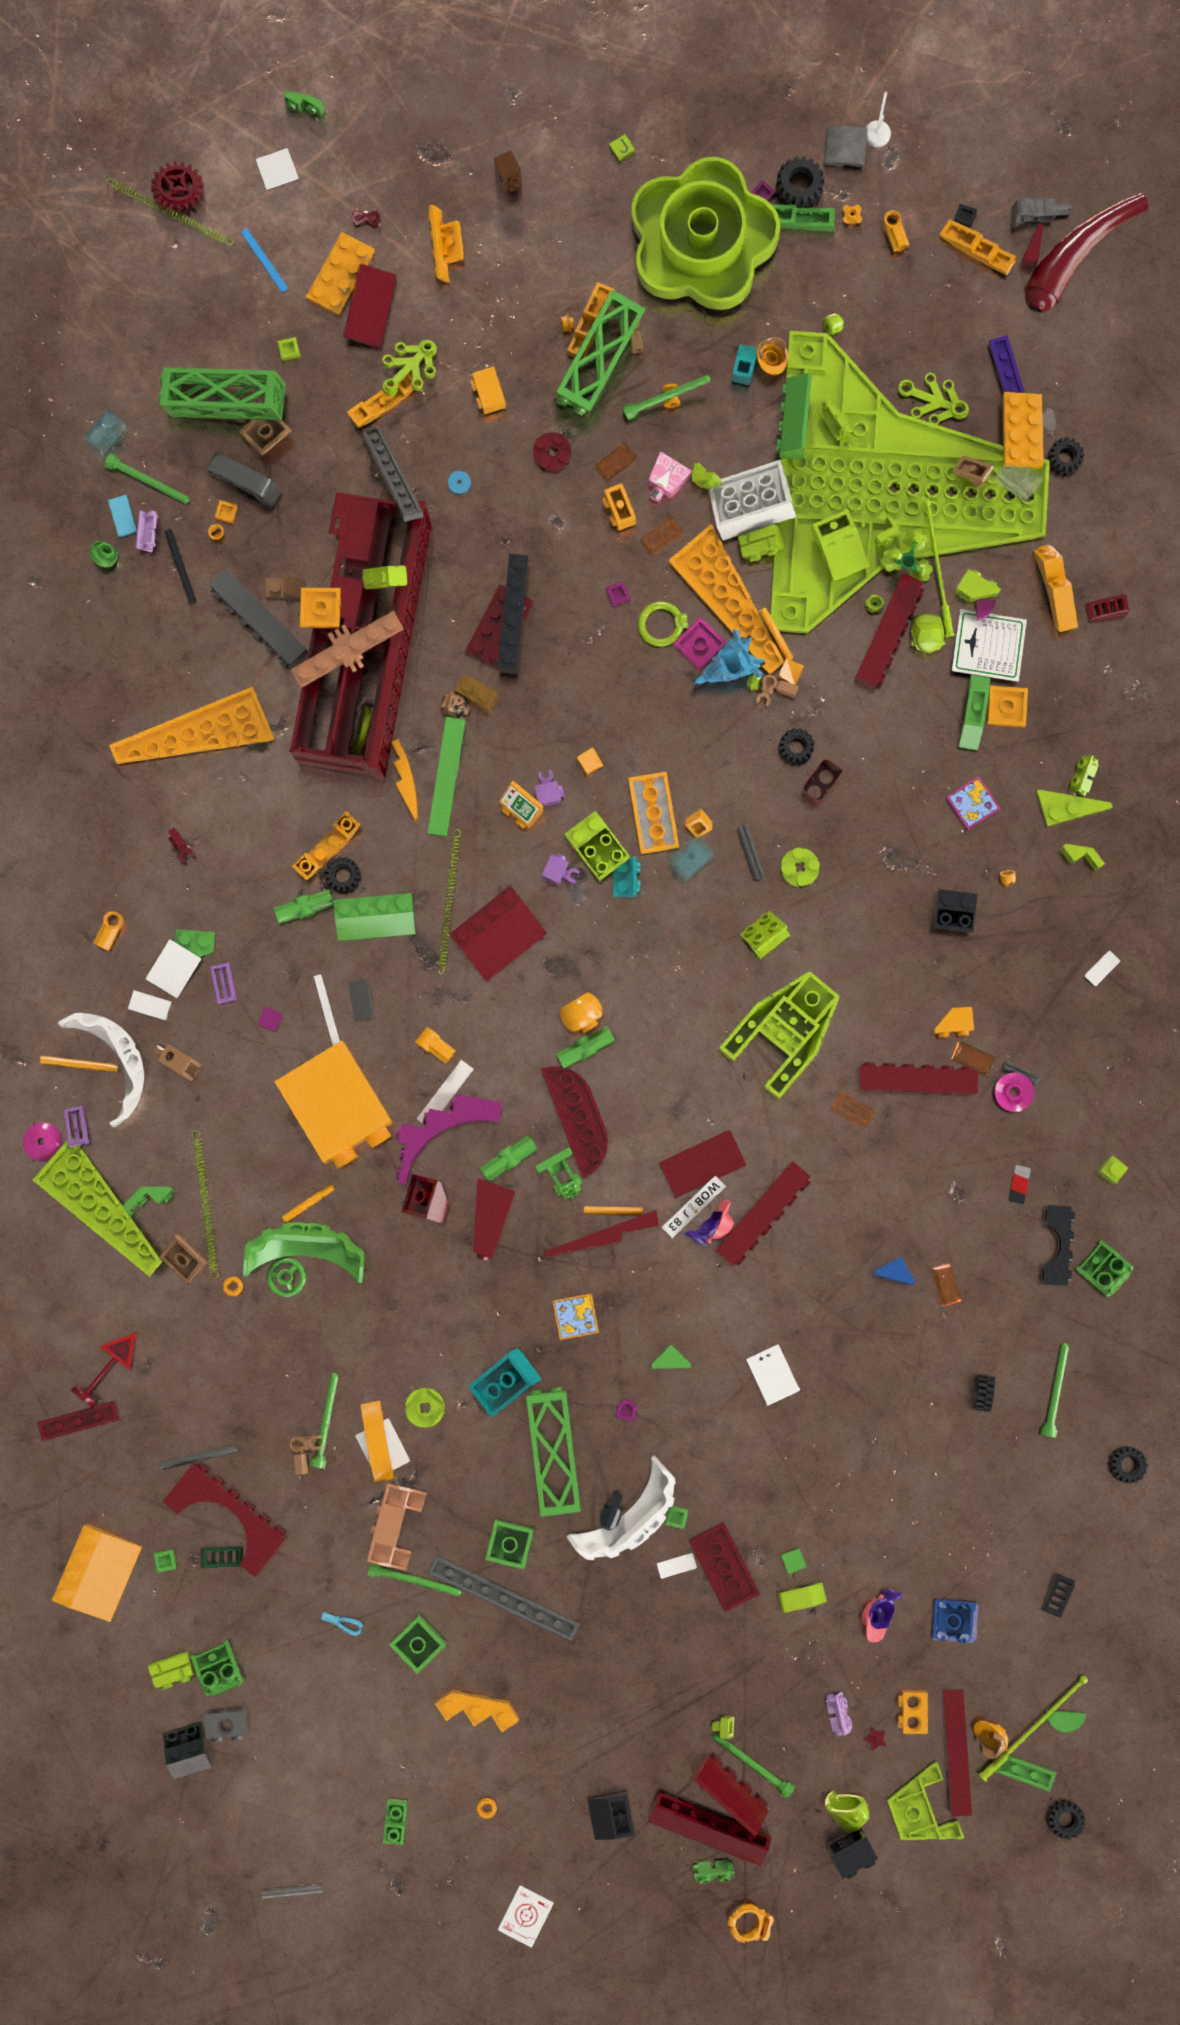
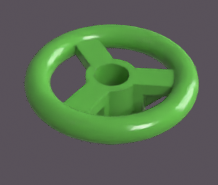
(279, 1276)

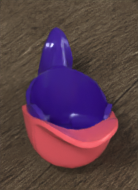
(715, 1227)
(878, 1614)

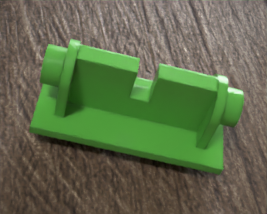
(720, 1872)

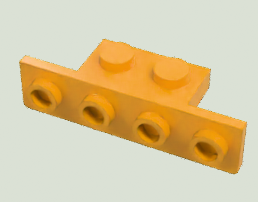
(446, 242)

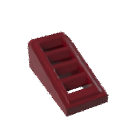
(1031, 255)
(1117, 613)

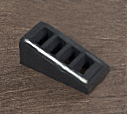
(1068, 1591)

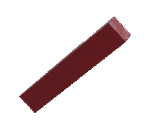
(608, 1235)
(957, 1753)

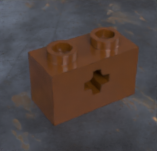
(508, 171)

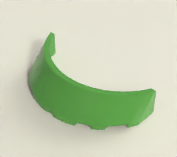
(304, 1240)

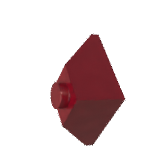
(426, 1199)

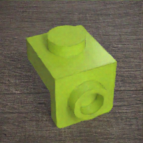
(705, 479)
(887, 537)

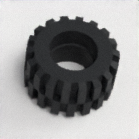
(800, 168)

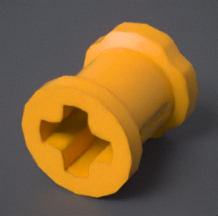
(672, 402)

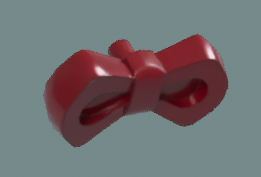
(359, 216)

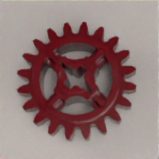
(175, 180)

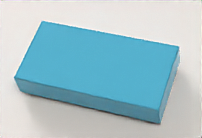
(122, 516)

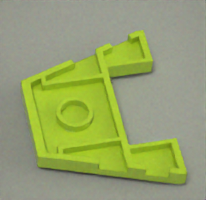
(914, 1813)

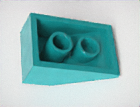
(504, 1382)

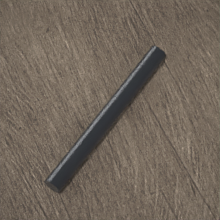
(180, 566)

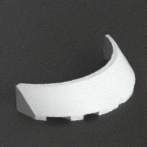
(124, 1049)
(636, 1523)

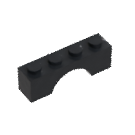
(1057, 1270)

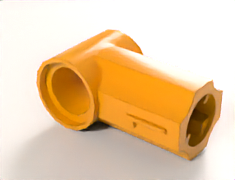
(895, 232)
(107, 932)
(432, 1043)

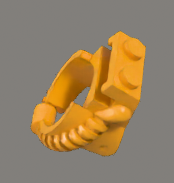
(760, 1929)

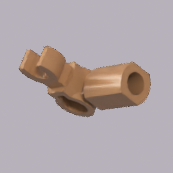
(635, 340)
(770, 683)
(299, 1445)

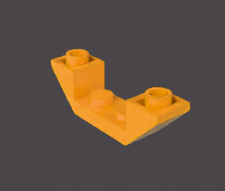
(328, 847)

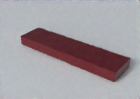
(78, 1421)

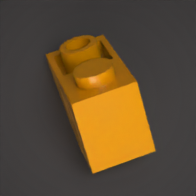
(956, 1021)

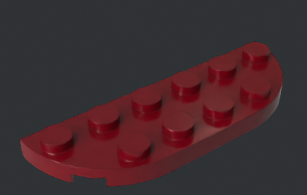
(578, 1117)

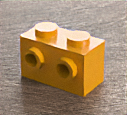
(488, 389)
(619, 505)

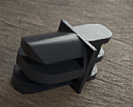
(612, 1513)

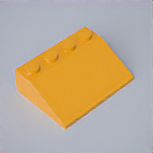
(97, 1573)

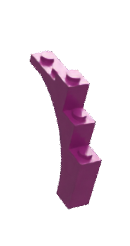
(464, 1109)

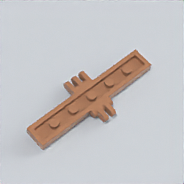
(347, 649)

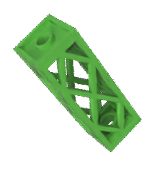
(573, 397)
(179, 404)
(535, 1398)

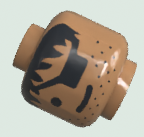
(454, 705)

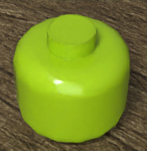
(833, 324)

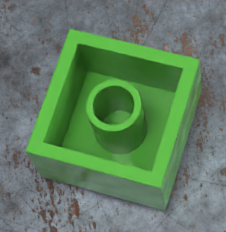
(509, 1544)
(418, 1644)

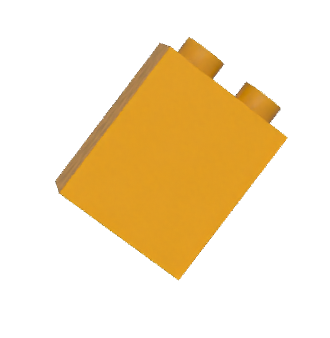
(335, 1105)

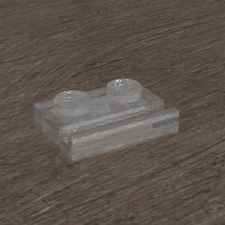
(1019, 481)

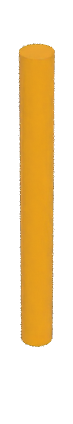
(79, 1064)

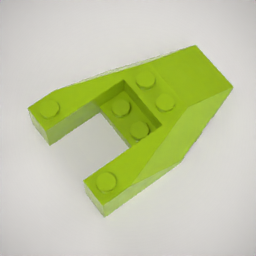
(793, 1021)

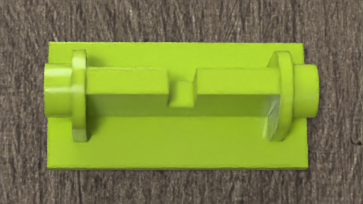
(834, 419)
(1086, 767)

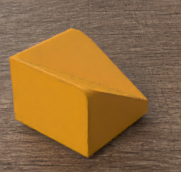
(790, 671)
(589, 761)
(698, 823)

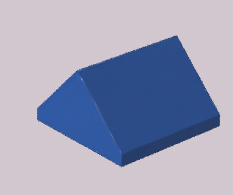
(896, 1271)

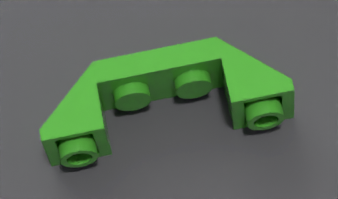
(975, 712)
(159, 1194)

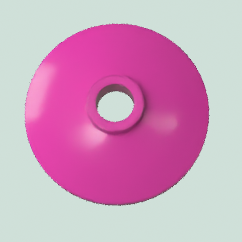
(1024, 1090)
(52, 1142)

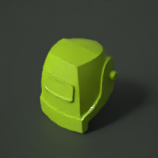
(927, 633)
(847, 1810)

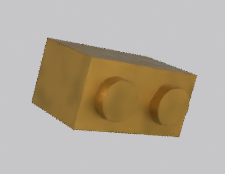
(476, 693)

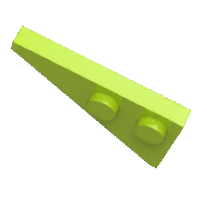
(1063, 807)

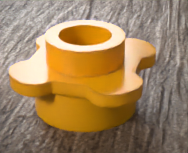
(856, 218)

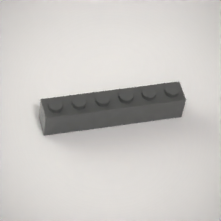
(258, 618)

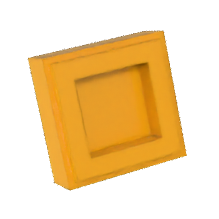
(226, 512)

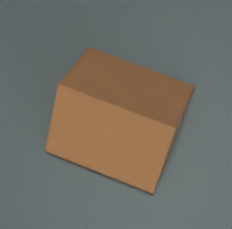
(264, 434)
(183, 1258)

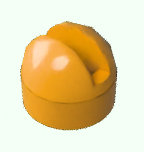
(212, 528)
(1007, 877)

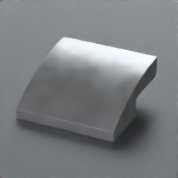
(845, 146)

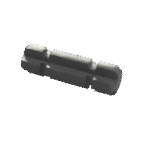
(1010, 1068)

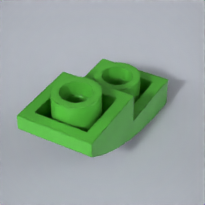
(298, 101)
(395, 1821)

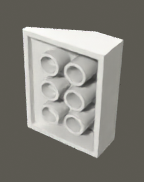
(752, 500)

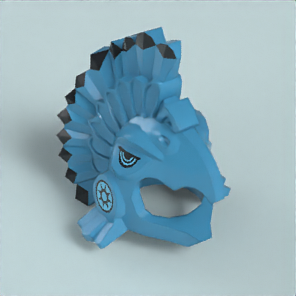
(732, 662)

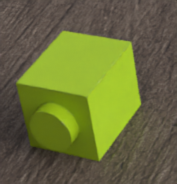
(1112, 1170)

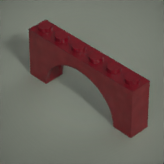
(261, 1536)

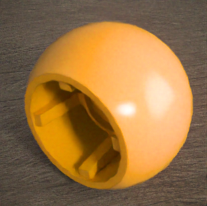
(581, 1013)

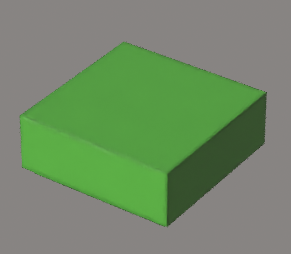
(676, 1517)
(165, 1560)
(793, 1560)

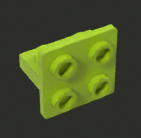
(765, 934)

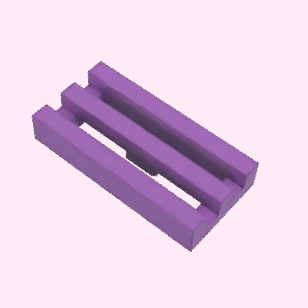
(226, 999)
(78, 1141)

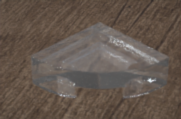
(1049, 421)

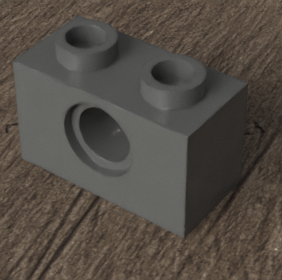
(238, 1723)

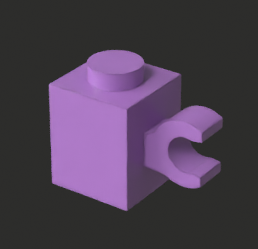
(548, 792)
(557, 870)

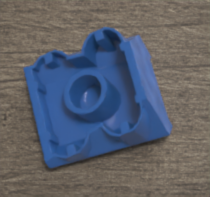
(955, 1621)

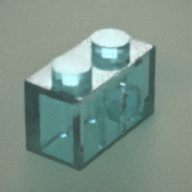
(105, 432)
(691, 859)

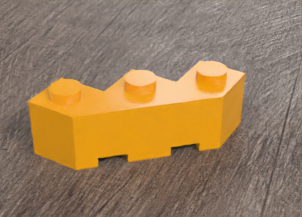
(477, 1708)

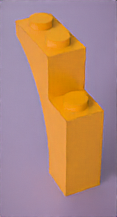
(1057, 587)

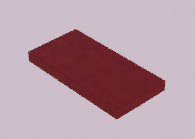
(369, 305)
(701, 1163)
(724, 1567)

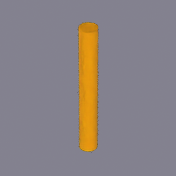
(776, 634)
(307, 1203)
(613, 1210)

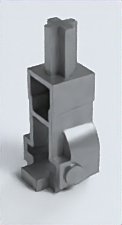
(1037, 210)

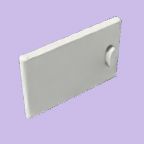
(772, 1374)

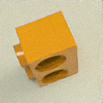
(919, 1711)

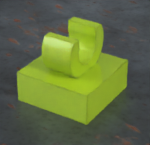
(725, 1726)

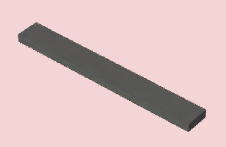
(391, 473)
(503, 1598)

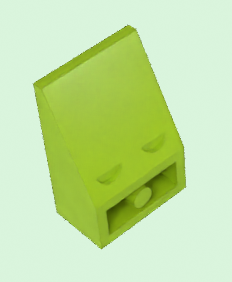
(840, 545)
(596, 845)

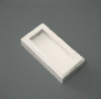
(149, 1005)

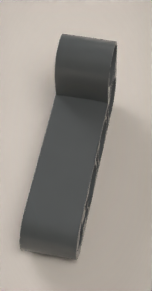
(244, 478)

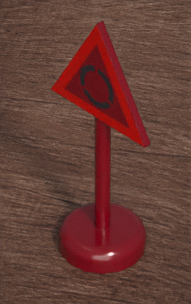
(121, 1351)

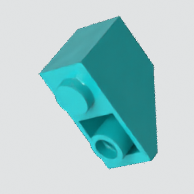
(744, 364)

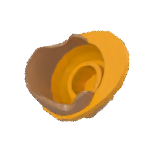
(772, 355)
(991, 1738)

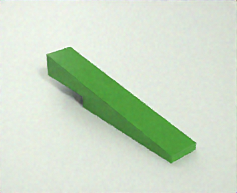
(806, 218)
(446, 776)

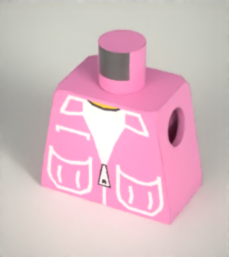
(667, 477)

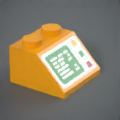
(520, 806)

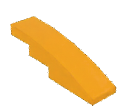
(977, 247)
(589, 315)
(406, 785)

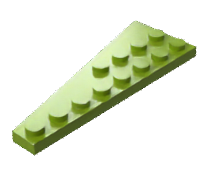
(82, 1191)

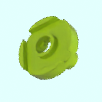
(799, 856)
(423, 1396)

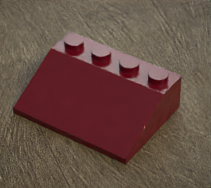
(498, 933)
(730, 1793)

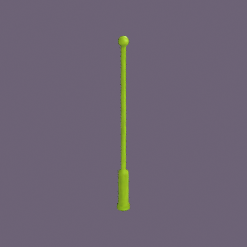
(945, 608)
(1004, 1756)

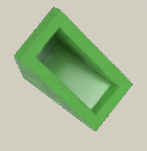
(670, 1359)

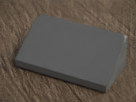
(361, 1000)

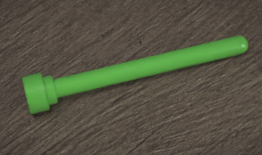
(632, 410)
(113, 462)
(1049, 1428)
(319, 1460)
(377, 1570)
(784, 1788)

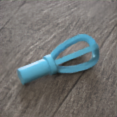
(336, 1621)

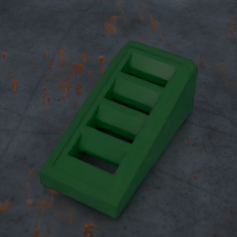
(203, 1557)

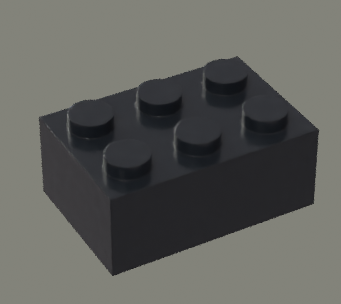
(852, 1853)

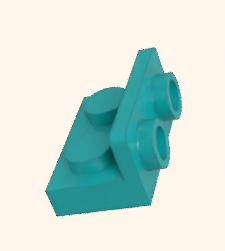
(625, 879)

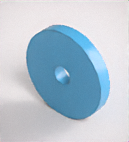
(459, 476)

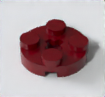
(554, 441)

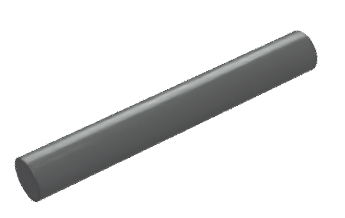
(292, 1891)

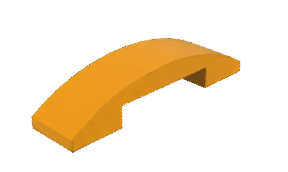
(380, 403)
(377, 1441)

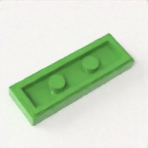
(1027, 1773)

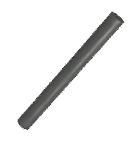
(198, 1457)

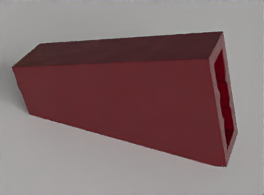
(491, 1213)

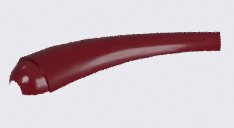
(1058, 266)

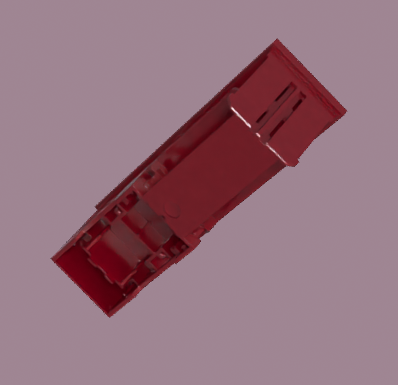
(363, 543)

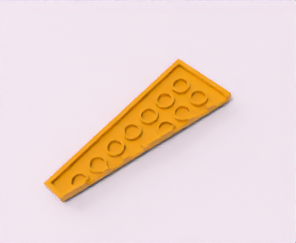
(714, 579)
(218, 725)

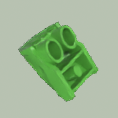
(1106, 1269)
(217, 1670)

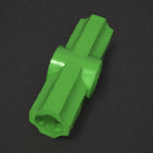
(304, 906)
(585, 1047)
(508, 1158)

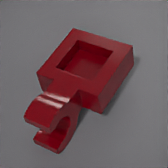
(176, 840)

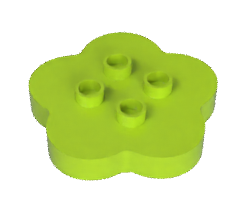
(702, 234)

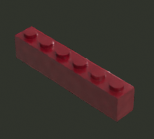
(889, 630)
(918, 1080)
(759, 1217)
(709, 1829)

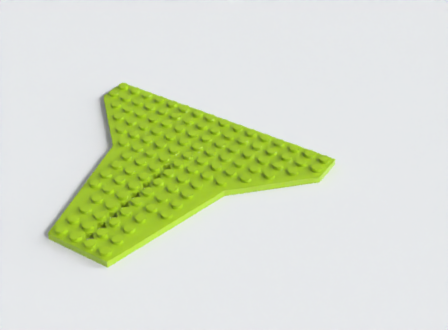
(857, 477)

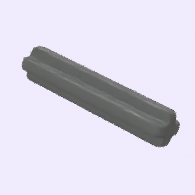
(750, 851)

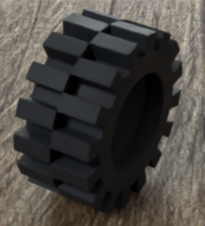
(1070, 445)
(796, 757)
(342, 863)
(984, 1393)
(1117, 1470)
(1053, 1820)

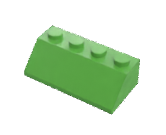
(795, 416)
(374, 917)

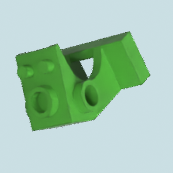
(556, 1164)

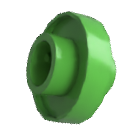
(103, 554)

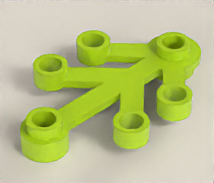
(410, 364)
(935, 400)

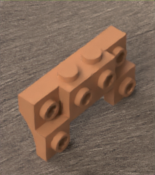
(389, 1524)

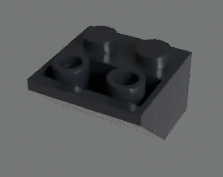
(955, 910)
(186, 1750)
(611, 1816)

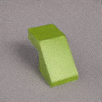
(1075, 852)
(802, 1597)

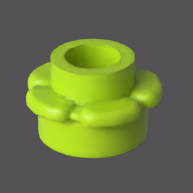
(874, 599)
(754, 682)

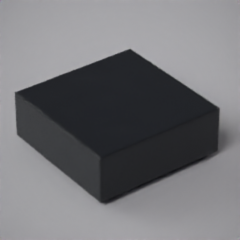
(965, 215)

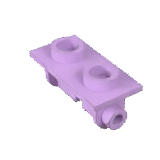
(145, 531)
(841, 1722)

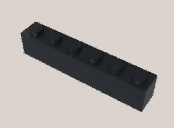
(513, 613)

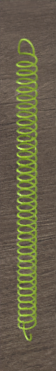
(169, 211)
(448, 901)
(205, 1203)

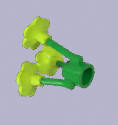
(894, 560)

